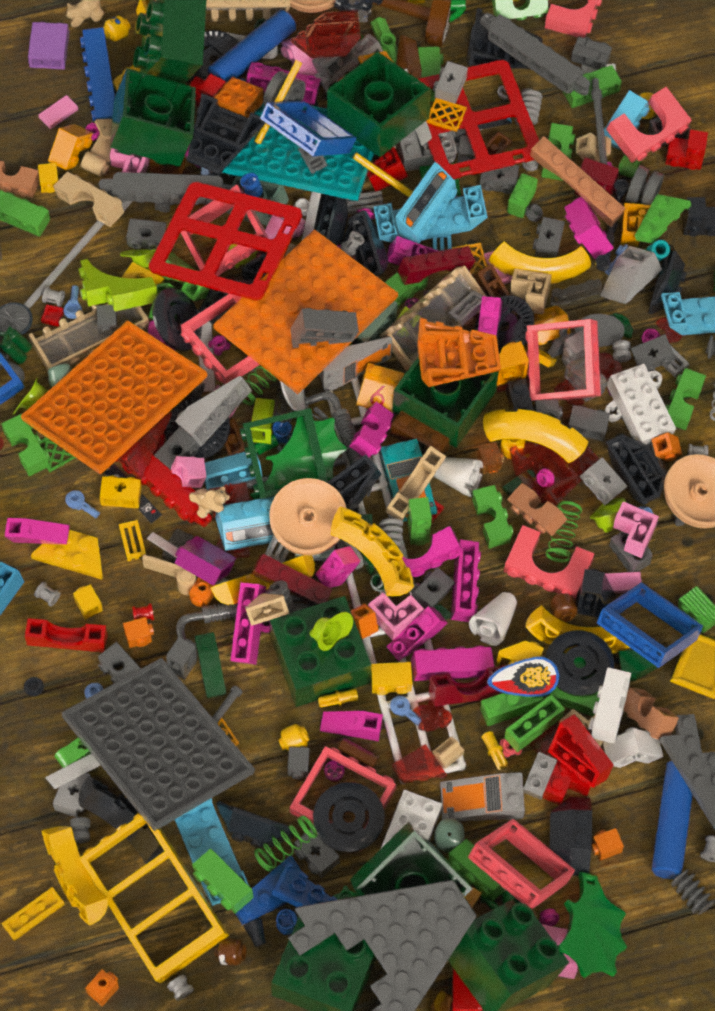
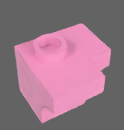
(190, 470)

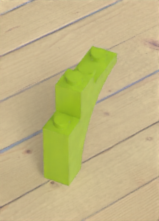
(117, 291)

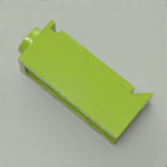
(262, 409)

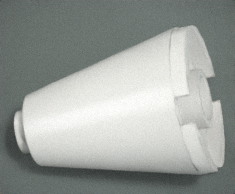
(460, 474)
(494, 619)

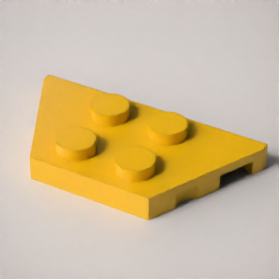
(78, 555)

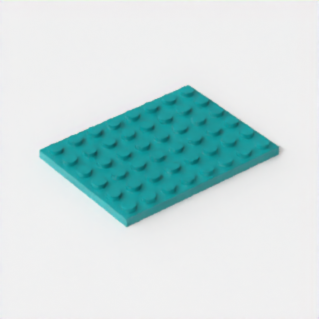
(281, 163)

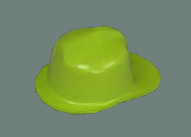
(140, 256)
(32, 397)
(606, 515)
(331, 630)

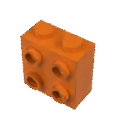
(240, 97)

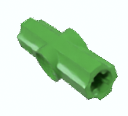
(383, 35)

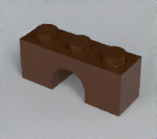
(408, 428)

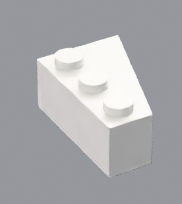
(610, 706)

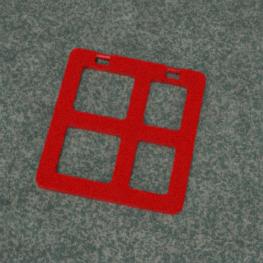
(483, 161)
(225, 237)

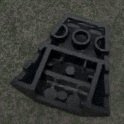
(484, 51)
(220, 135)

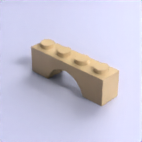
(74, 189)
(416, 483)

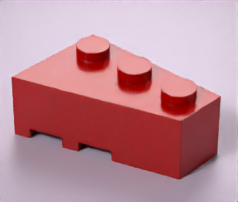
(580, 752)
(462, 997)

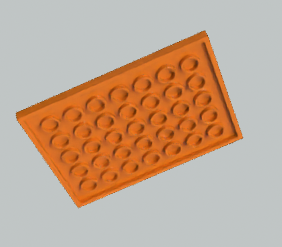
(309, 277)
(114, 396)

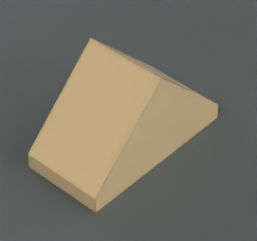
(266, 608)

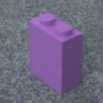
(48, 45)

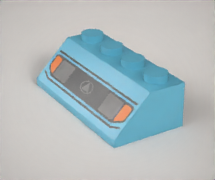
(426, 204)
(245, 524)

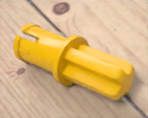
(338, 698)
(494, 750)

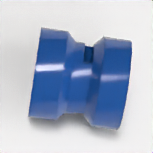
(251, 184)
(282, 428)
(284, 918)

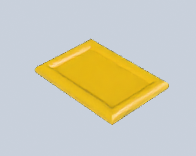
(697, 667)

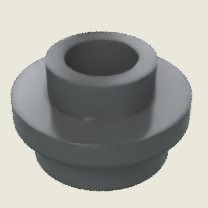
(534, 212)

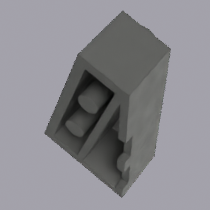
(324, 325)

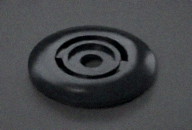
(219, 44)
(164, 317)
(517, 327)
(213, 444)
(590, 648)
(344, 835)

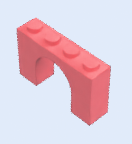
(571, 21)
(636, 144)
(521, 565)

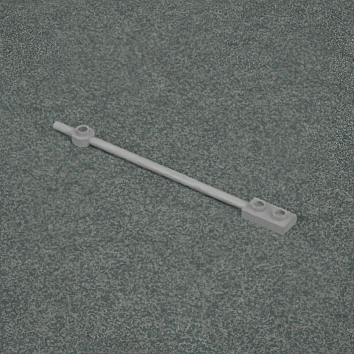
(66, 261)

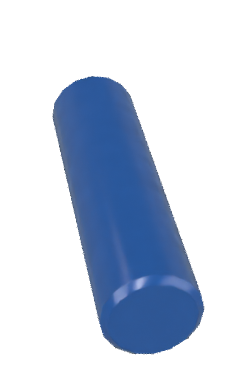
(253, 46)
(672, 825)

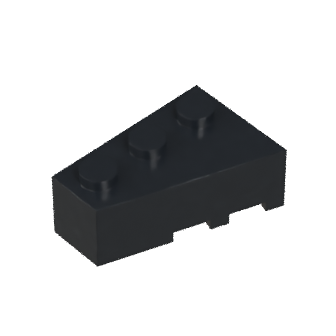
(356, 481)
(594, 593)

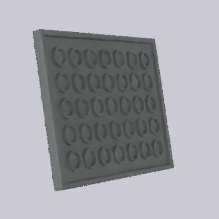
(158, 743)

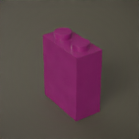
(204, 560)

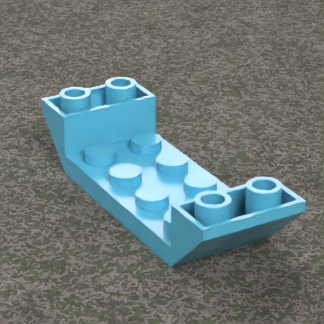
(460, 216)
(689, 315)
(202, 831)

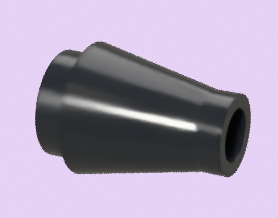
(255, 931)

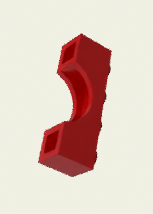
(86, 638)

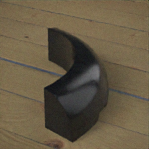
(117, 812)

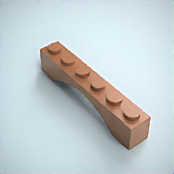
(558, 163)

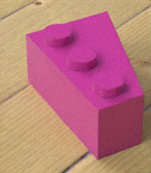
(587, 228)

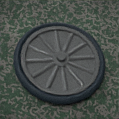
(15, 316)

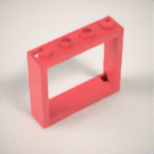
(208, 214)
(200, 349)
(591, 360)
(350, 763)
(508, 876)

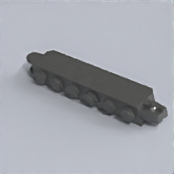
(535, 54)
(156, 187)

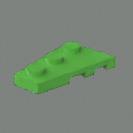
(659, 216)

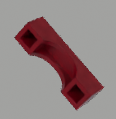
(418, 267)
(298, 583)
(446, 691)

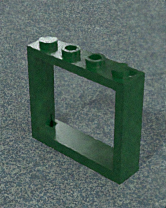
(251, 453)

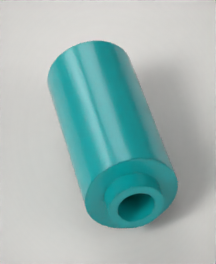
(660, 249)

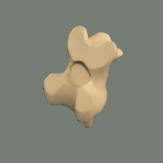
(84, 10)
(209, 500)

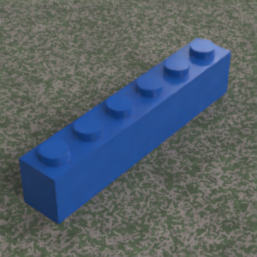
(99, 73)

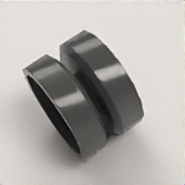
(295, 93)
(643, 187)

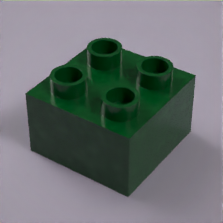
(171, 39)
(379, 103)
(153, 118)
(444, 407)
(309, 669)
(404, 863)
(507, 957)
(325, 975)

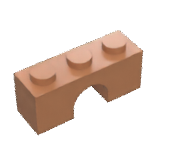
(22, 183)
(546, 518)
(654, 719)

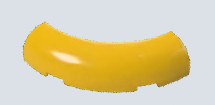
(560, 268)
(535, 428)
(376, 547)
(229, 591)
(548, 628)
(73, 876)

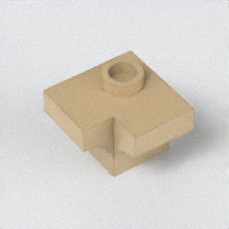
(588, 147)

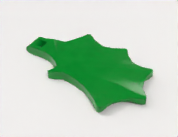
(296, 458)
(593, 929)

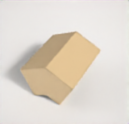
(448, 752)

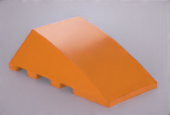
(454, 353)

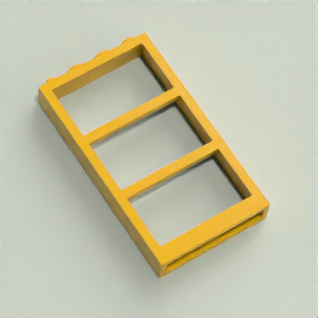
(189, 952)

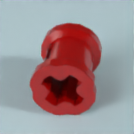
(142, 612)

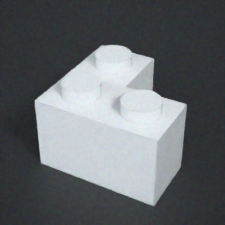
(633, 746)

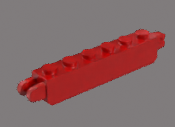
(170, 489)

